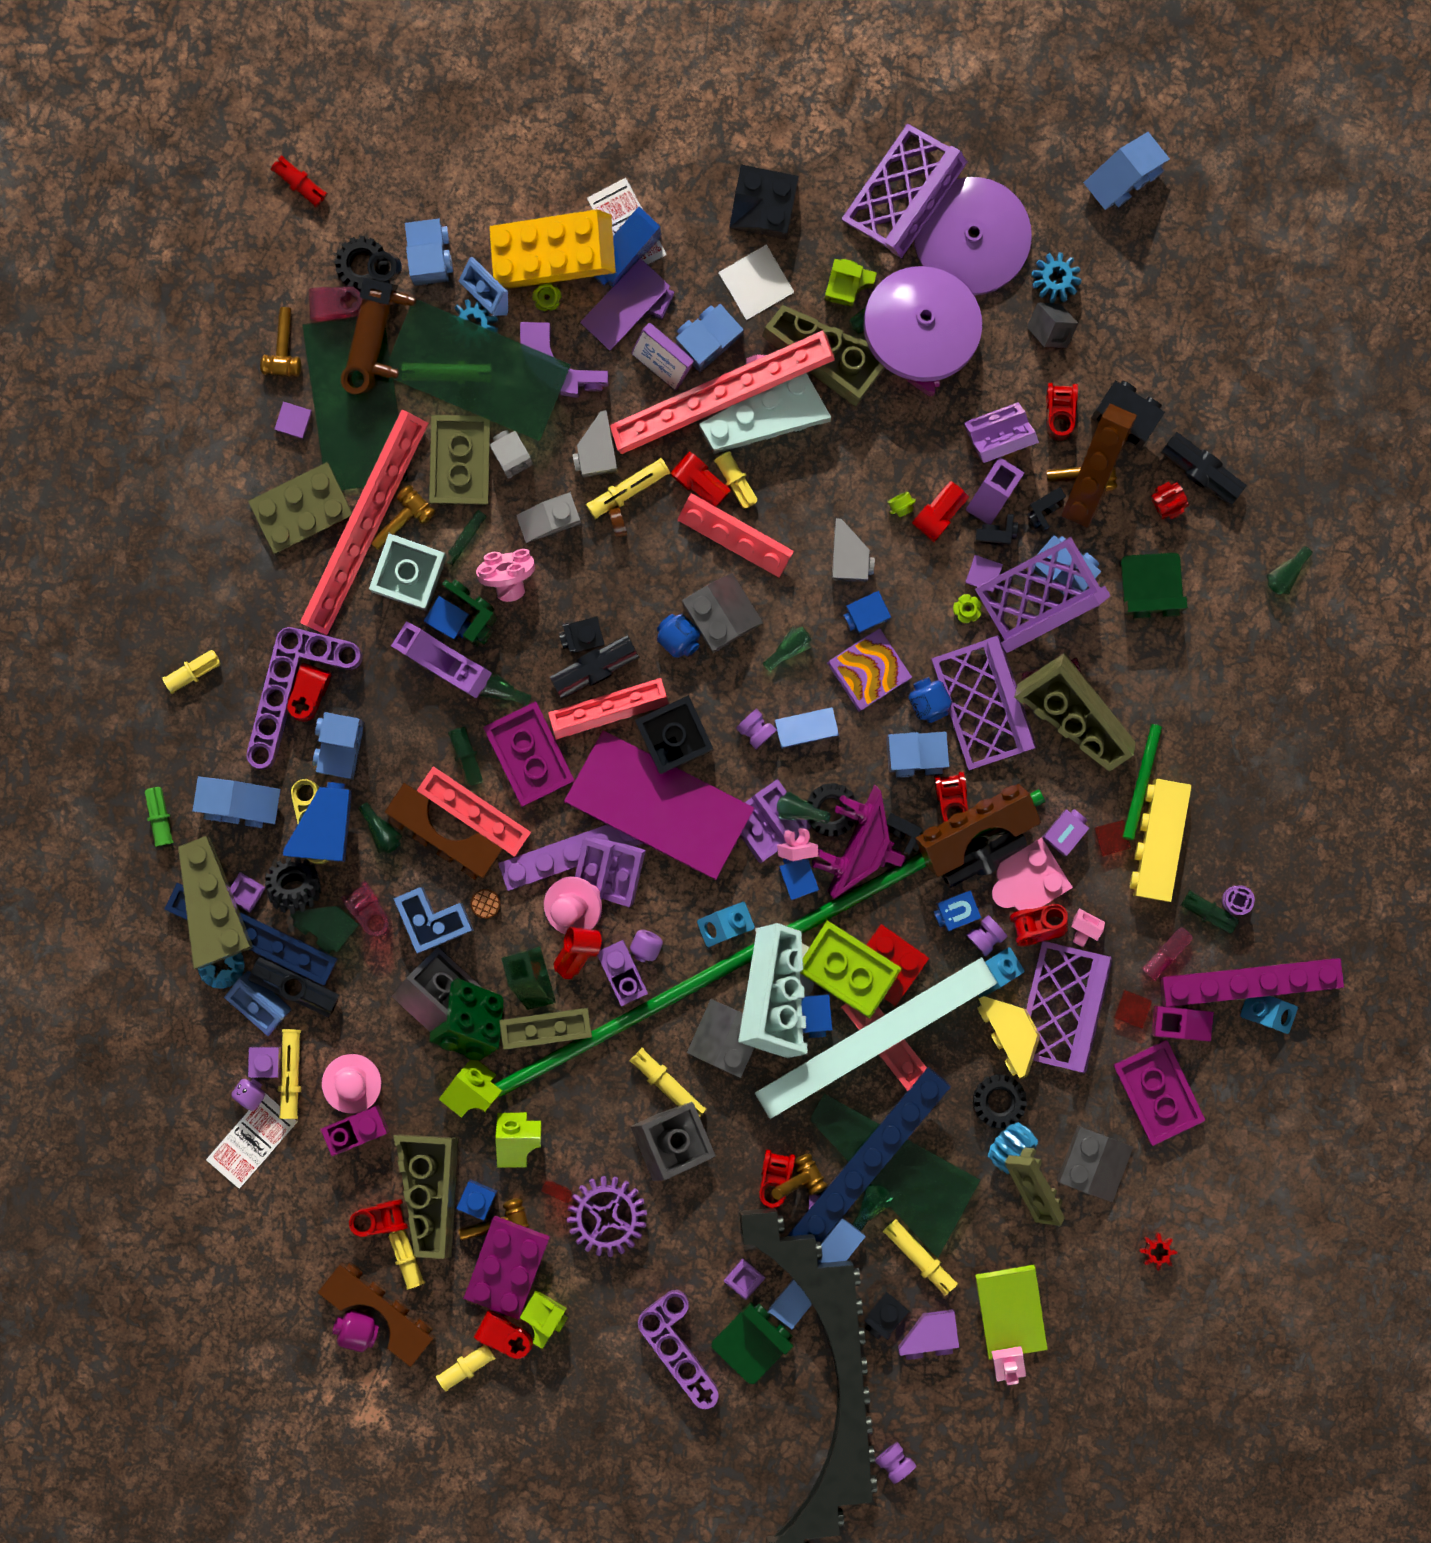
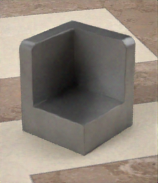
(1052, 325)

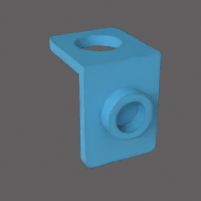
(728, 923)
(1004, 969)
(1268, 1012)

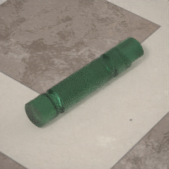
(465, 537)

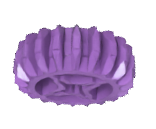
(593, 1238)

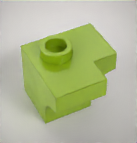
(847, 281)
(471, 1089)
(516, 1139)
(544, 1317)

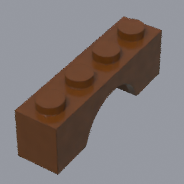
(1098, 465)
(412, 811)
(946, 844)
(348, 1288)

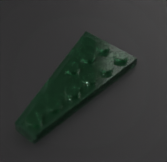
(923, 1187)

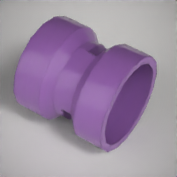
(755, 728)
(1234, 898)
(986, 935)
(895, 1463)

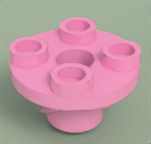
(506, 573)
(572, 904)
(351, 1083)

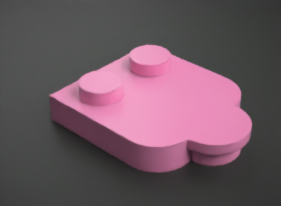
(1029, 878)

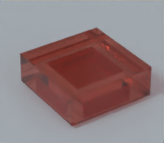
(1111, 838)
(1132, 1009)
(557, 1191)

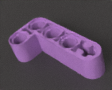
(682, 1354)

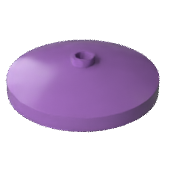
(1002, 241)
(919, 347)

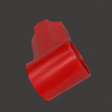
(695, 476)
(937, 515)
(578, 947)

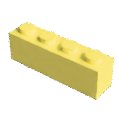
(1161, 840)

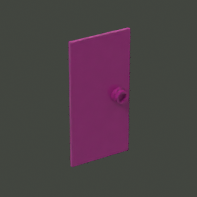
(660, 810)

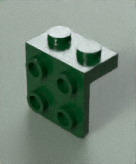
(1152, 585)
(481, 627)
(471, 1021)
(752, 1343)

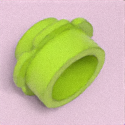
(546, 289)
(902, 504)
(959, 608)

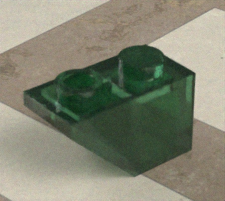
(329, 924)
(529, 977)

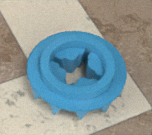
(226, 977)

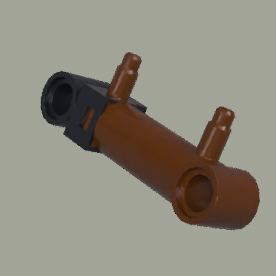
(377, 297)

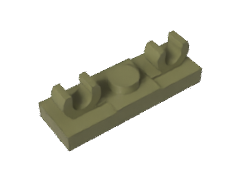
(545, 1028)
(1035, 1188)

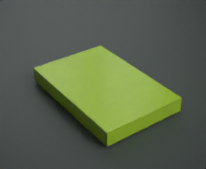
(849, 969)
(1011, 1310)

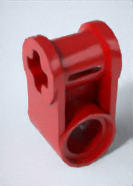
(1061, 404)
(308, 687)
(951, 796)
(1037, 924)
(775, 1175)
(380, 1218)
(498, 1334)

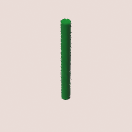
(1142, 782)

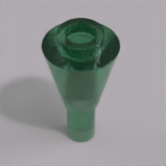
(1284, 577)
(794, 643)
(501, 689)
(794, 808)
(384, 836)
(874, 1202)

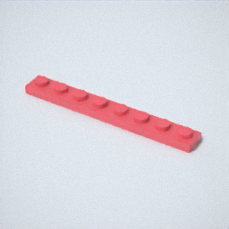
(722, 392)
(364, 522)

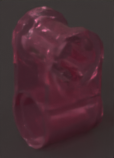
(329, 303)
(366, 909)

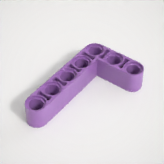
(285, 685)

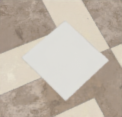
(756, 282)

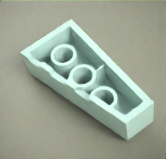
(766, 415)
(774, 993)

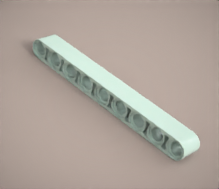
(875, 1038)

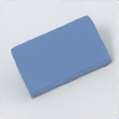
(484, 288)
(806, 727)
(257, 1004)

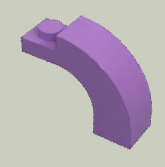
(538, 336)
(441, 660)

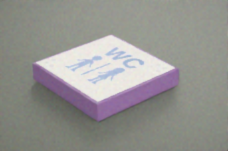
(662, 356)

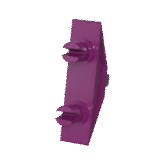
(867, 847)

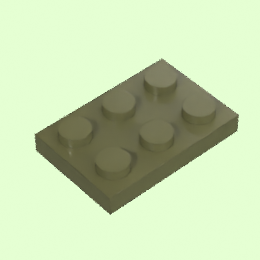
(459, 460)
(300, 508)

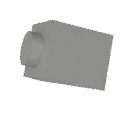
(596, 449)
(510, 453)
(548, 517)
(850, 555)

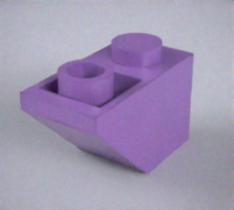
(994, 491)
(622, 972)
(930, 1333)

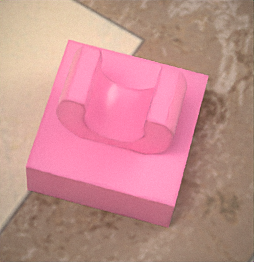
(797, 849)
(1086, 927)
(1009, 1365)

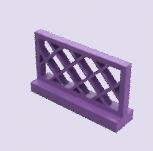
(926, 196)
(1058, 613)
(1005, 686)
(1090, 1005)

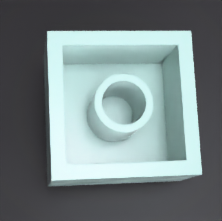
(408, 572)

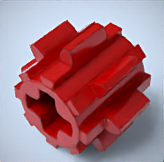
(1169, 500)
(1164, 1257)

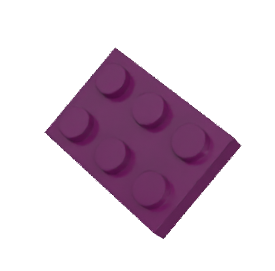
(529, 754)
(1159, 1092)
(506, 1267)

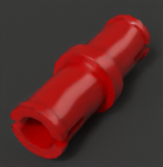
(299, 181)

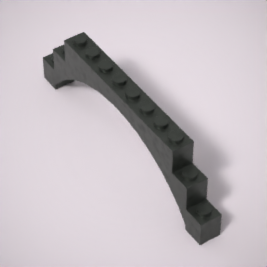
(832, 1291)

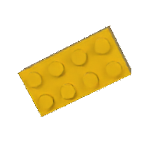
(552, 249)

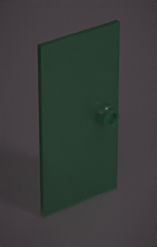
(478, 369)
(348, 424)

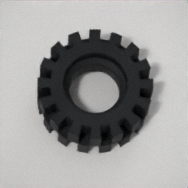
(348, 252)
(826, 792)
(296, 897)
(982, 1094)

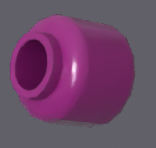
(355, 1331)

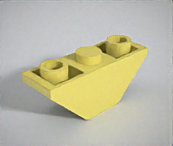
(1012, 1032)

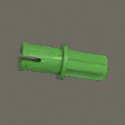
(158, 816)

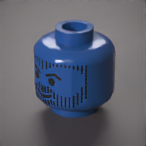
(678, 636)
(930, 700)

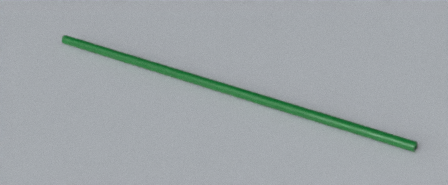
(716, 971)

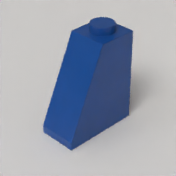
(631, 244)
(323, 827)

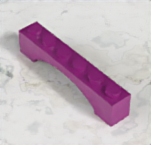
(1251, 982)

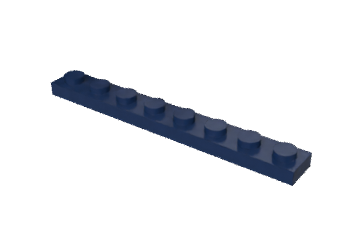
(872, 1156)

